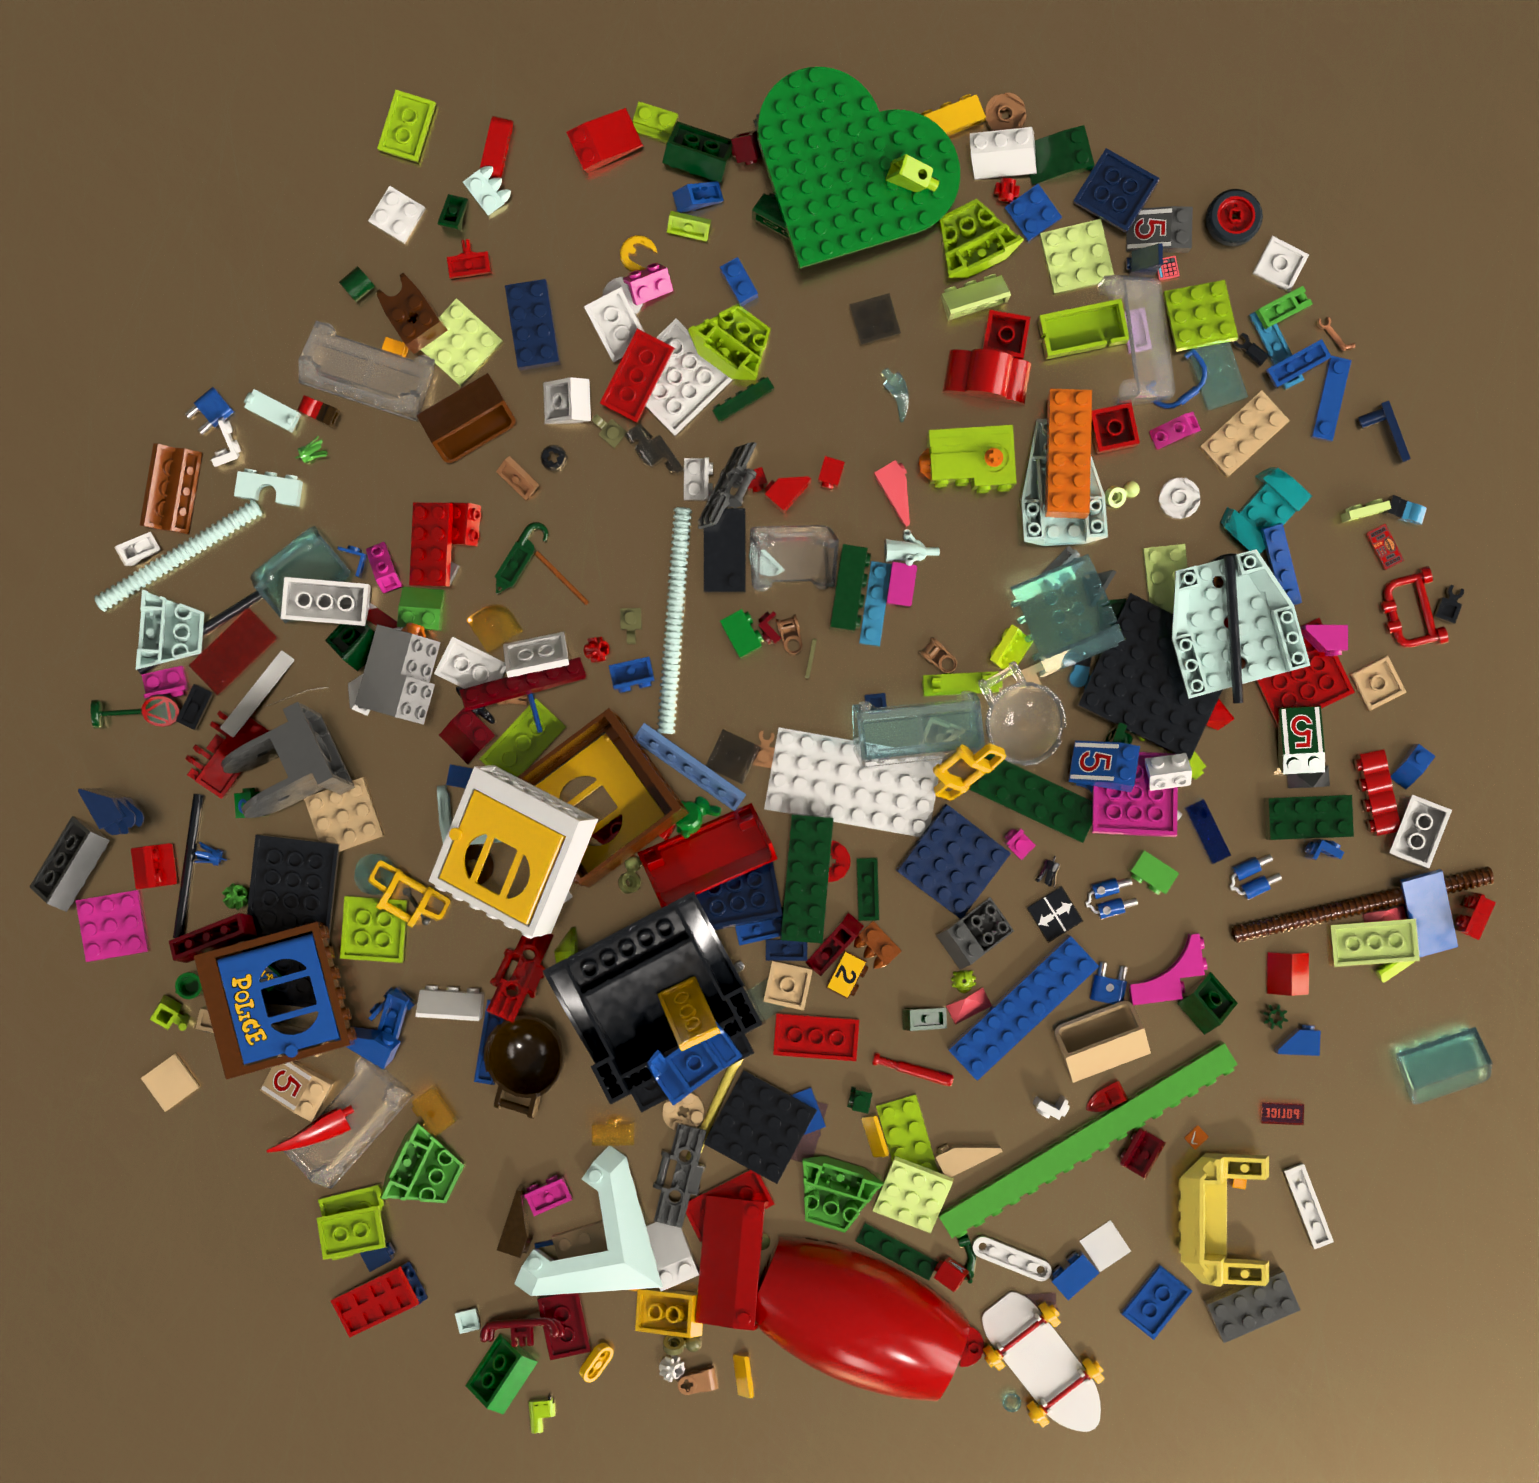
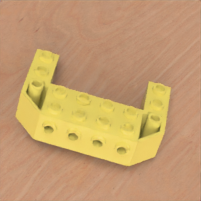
(1205, 1219)

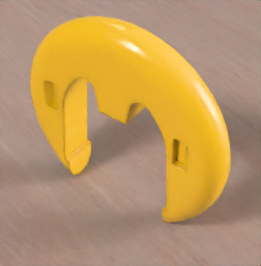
(627, 248)

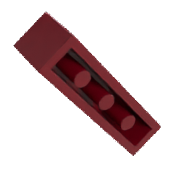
(213, 937)

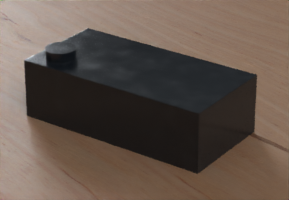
(726, 553)

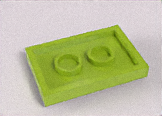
(406, 126)
(351, 1232)

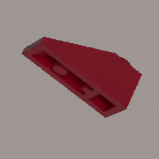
(834, 944)

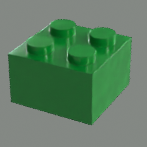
(741, 633)

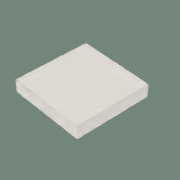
(1280, 264)

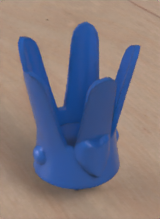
(213, 857)

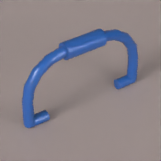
(1194, 390)

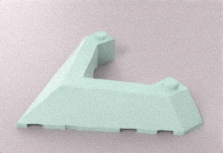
(629, 1255)

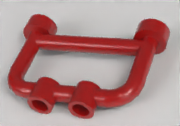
(1394, 625)

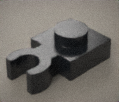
(1449, 608)

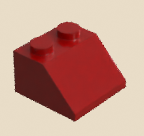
(785, 491)

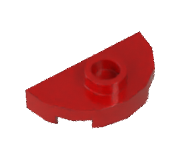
(973, 1348)

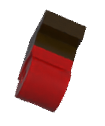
(318, 410)

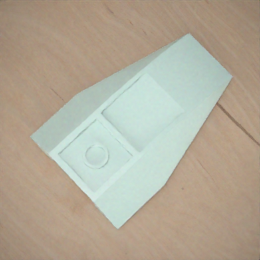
(1050, 530)

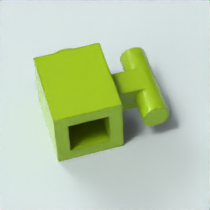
(168, 1012)

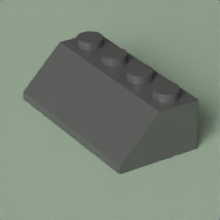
(69, 864)

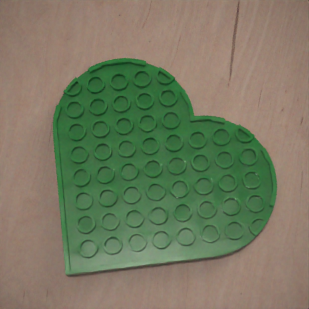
(831, 164)

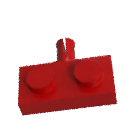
(468, 262)

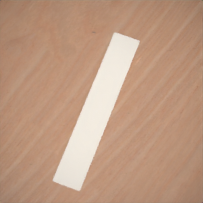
(257, 693)

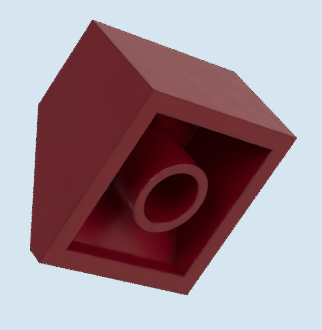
(467, 735)

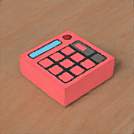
(1168, 269)

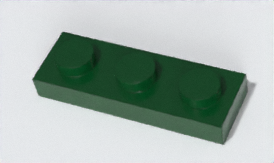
(867, 889)

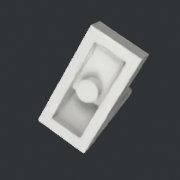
(137, 549)

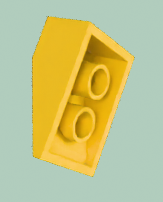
(667, 1313)

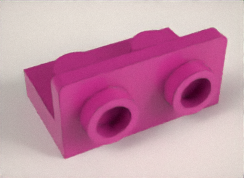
(165, 682)

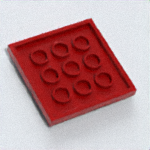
(1313, 685)

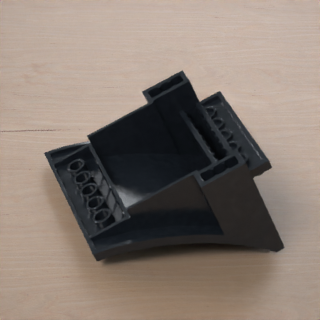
(615, 1002)

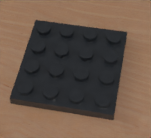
(760, 1126)

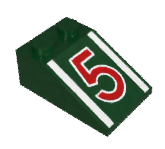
(1300, 740)

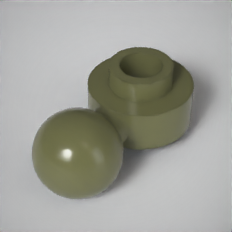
(675, 1345)

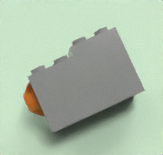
(399, 673)

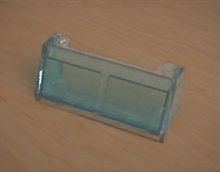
(916, 730)

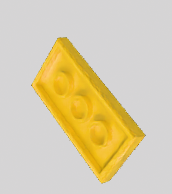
(688, 1013)

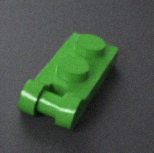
(1283, 307)

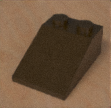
(516, 1232)

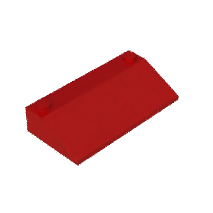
(708, 857)
(730, 1262)

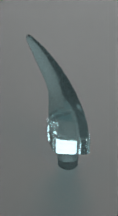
(898, 388)

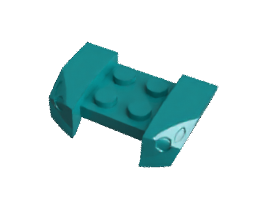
(1270, 505)

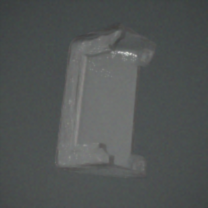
(1147, 337)

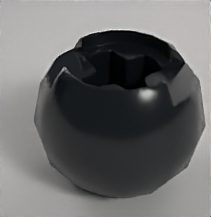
(561, 460)

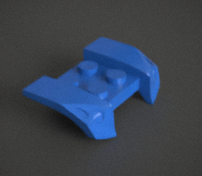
(687, 1070)

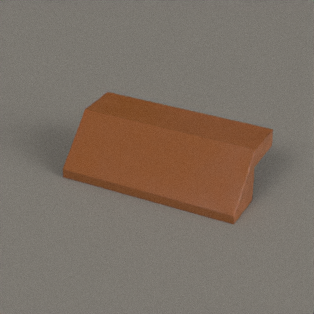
(170, 488)

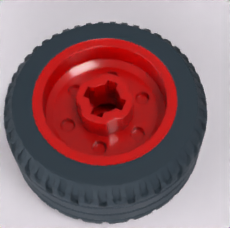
(1234, 203)

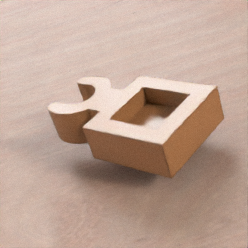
(765, 755)

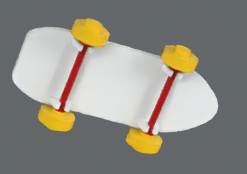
(1042, 1362)

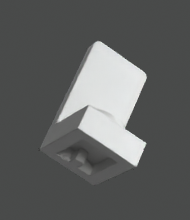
(223, 456)

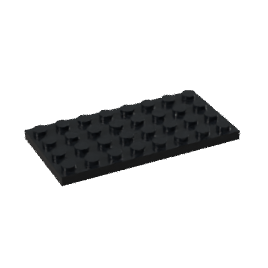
(289, 889)

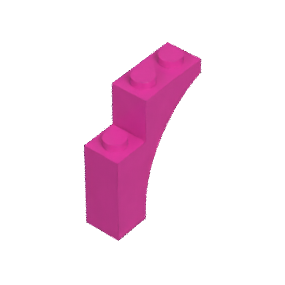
(1167, 984)

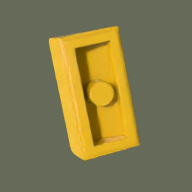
(875, 1136)
(743, 1375)

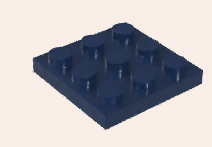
(1116, 190)

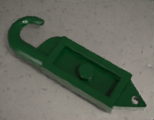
(518, 558)

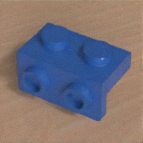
(631, 673)
(1327, 847)

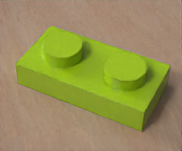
(688, 226)

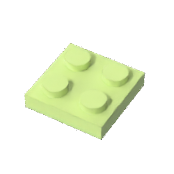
(1358, 511)

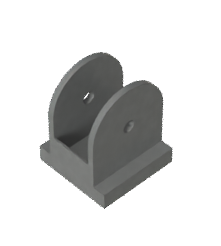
(305, 754)

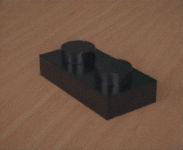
(194, 706)

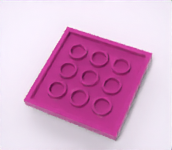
(1137, 811)

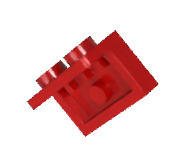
(465, 524)

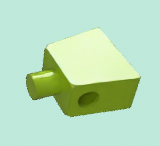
(911, 174)

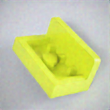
(1011, 648)

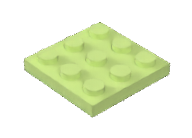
(1076, 256)
(464, 345)
(912, 1194)

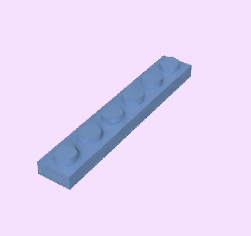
(689, 767)

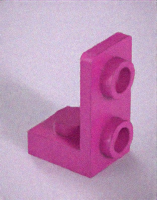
(1175, 430)
(383, 568)
(1018, 842)

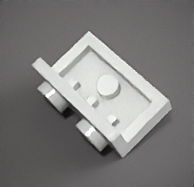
(1168, 771)
(1047, 1109)

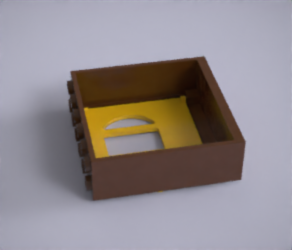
(602, 760)

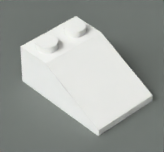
(672, 1254)

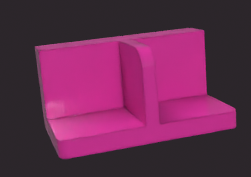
(901, 584)

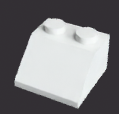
(567, 401)

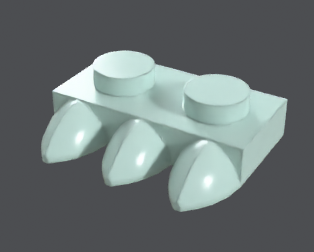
(486, 190)

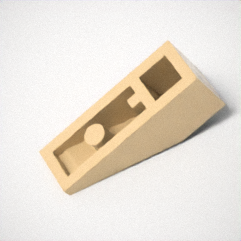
(962, 1157)

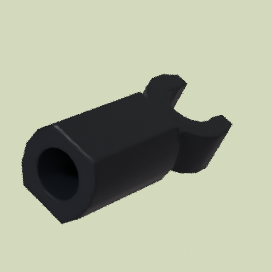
(1251, 350)

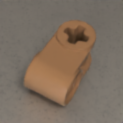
(790, 633)
(938, 655)
(703, 1381)

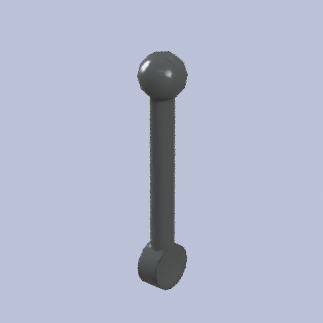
(407, 892)

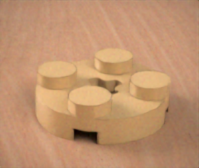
(694, 1115)

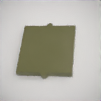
(810, 660)

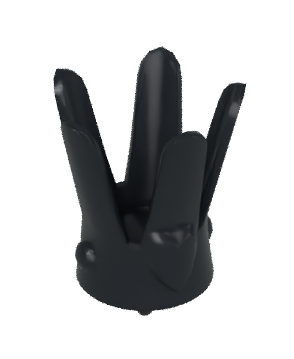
(1051, 868)

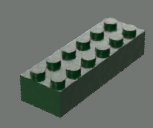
(1036, 799)
(806, 878)

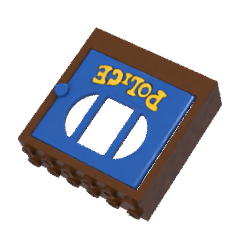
(244, 996)

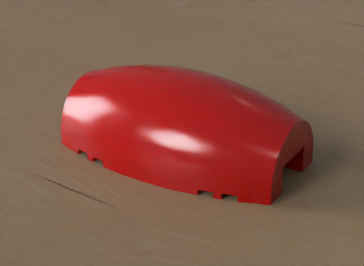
(859, 1319)

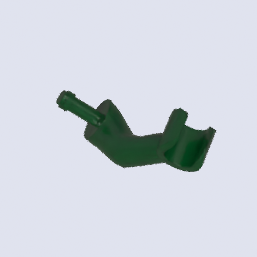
(964, 1241)

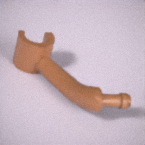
(1334, 335)

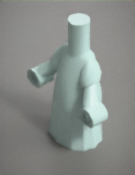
(907, 551)

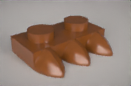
(877, 944)

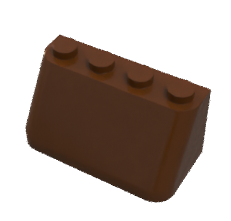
(467, 419)

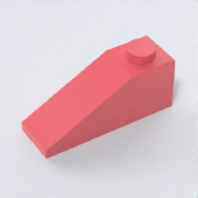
(894, 485)

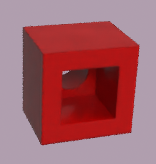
(759, 482)

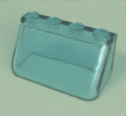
(1444, 1065)

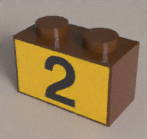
(846, 974)

